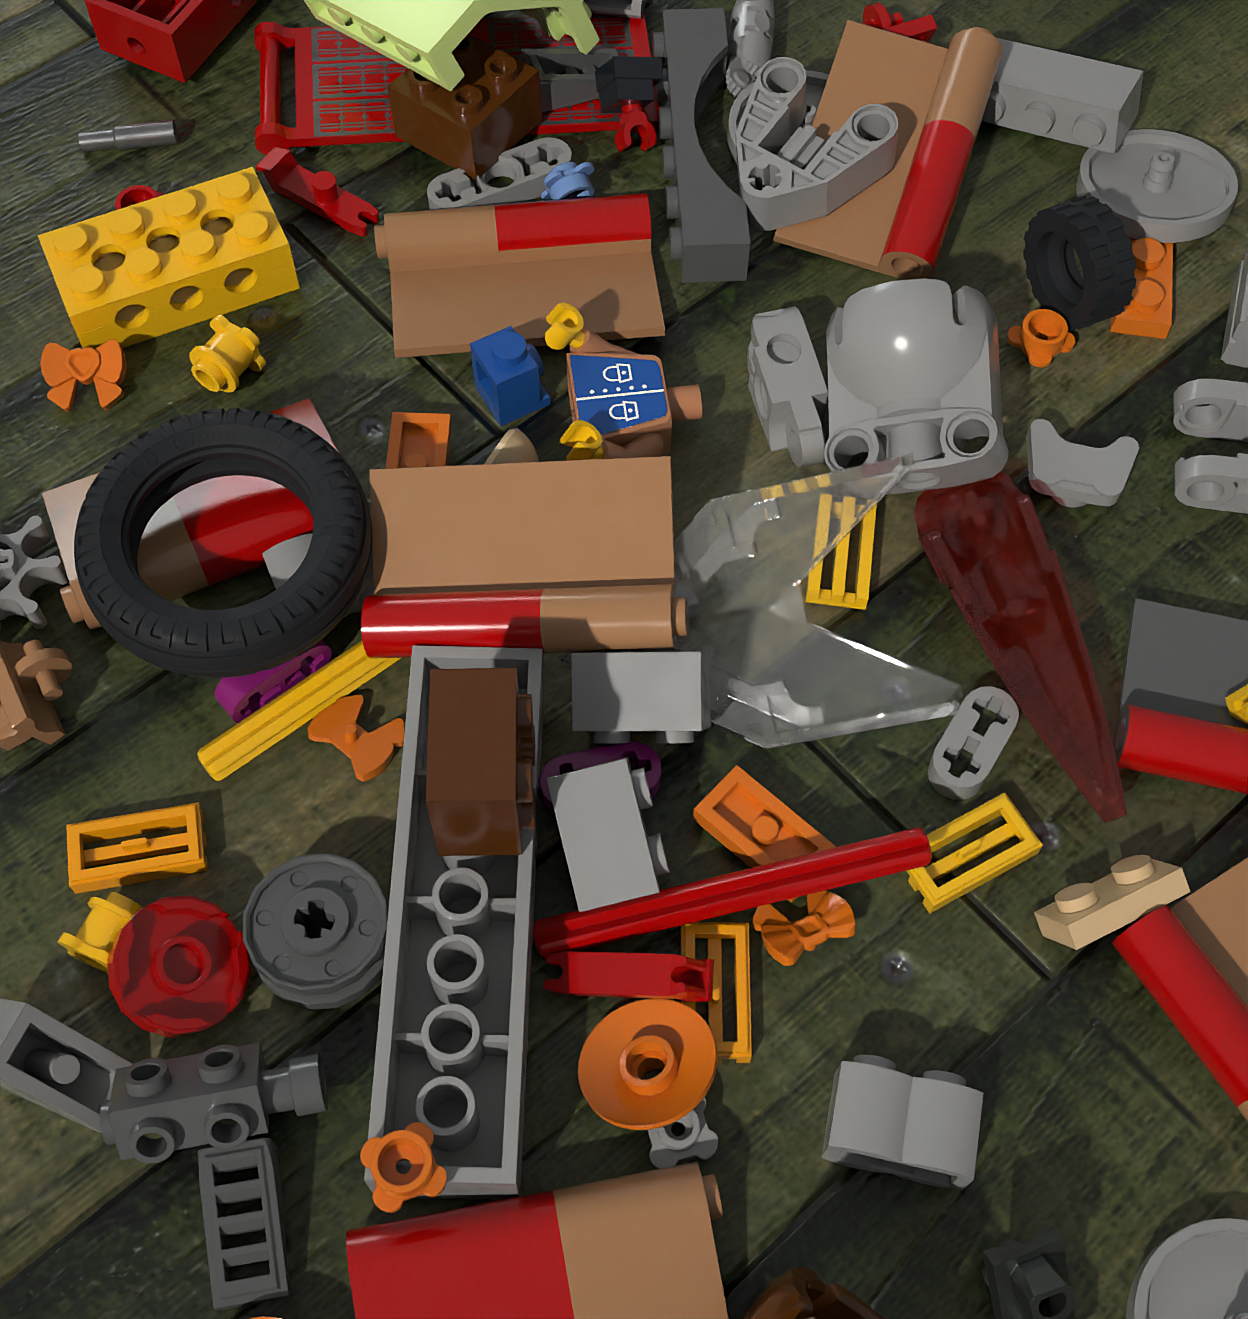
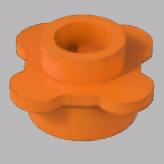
(1042, 337)
(384, 1154)

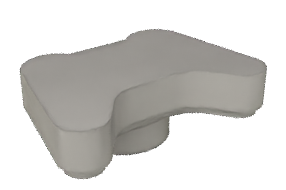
(1077, 472)

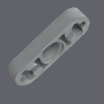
(531, 157)

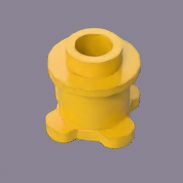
(225, 356)
(98, 931)

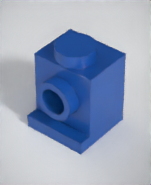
(508, 375)

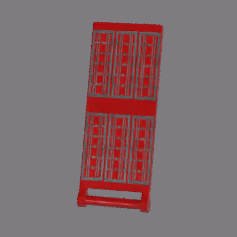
(345, 83)

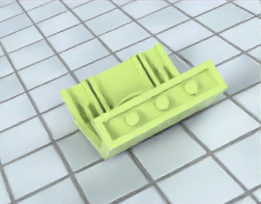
(427, 31)

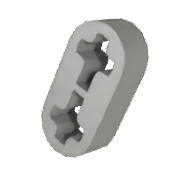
(961, 736)

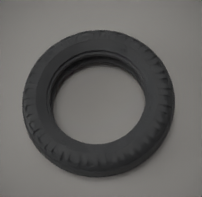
(200, 449)

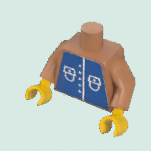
(616, 395)

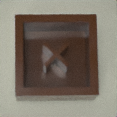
(478, 118)
(479, 761)

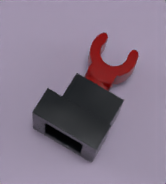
(627, 88)

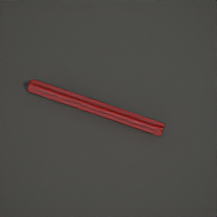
(734, 892)

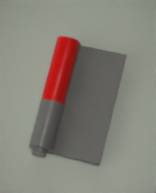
(1174, 695)

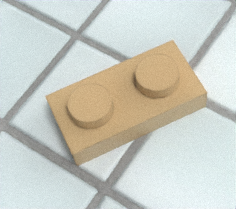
(1098, 908)

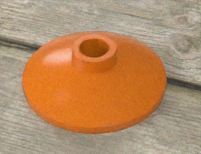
(638, 1040)

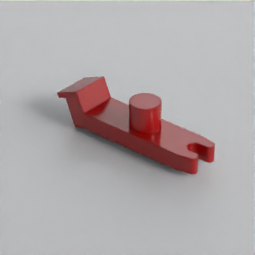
(316, 192)
(632, 975)

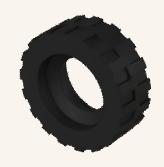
(1104, 259)

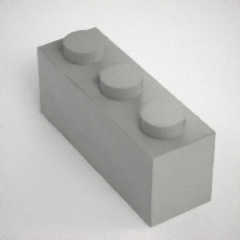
(1064, 96)

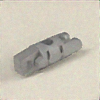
(749, 42)

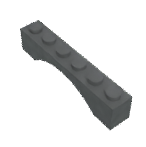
(709, 216)

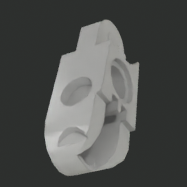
(787, 385)

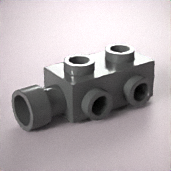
(193, 1092)

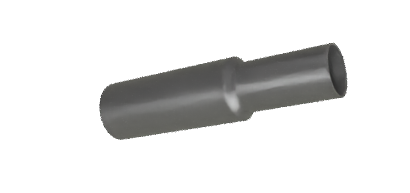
(131, 136)

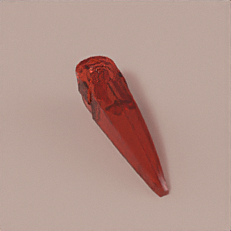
(1017, 603)

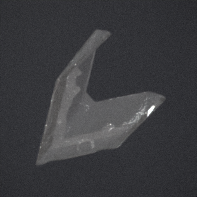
(769, 665)

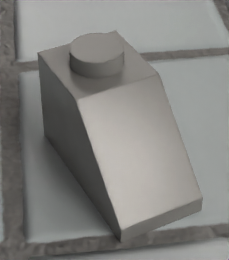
(54, 1064)

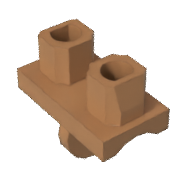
(27, 686)

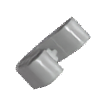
(799, 175)

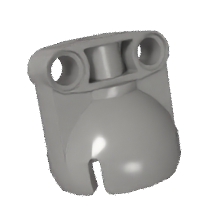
(916, 382)

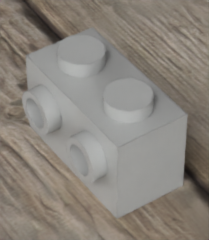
(641, 693)
(606, 833)

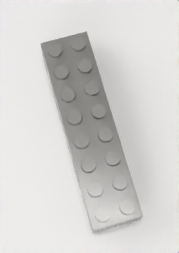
(457, 967)

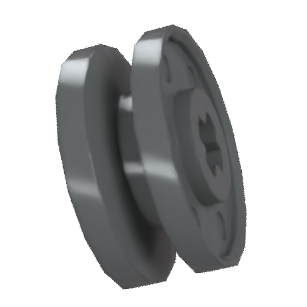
(293, 903)

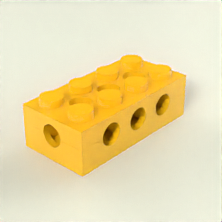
(171, 261)

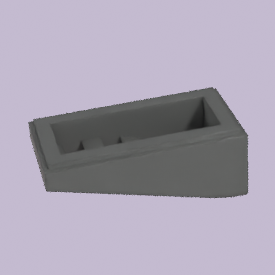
(566, 74)
(212, 1165)

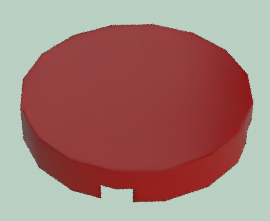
(178, 966)

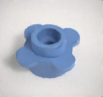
(568, 182)

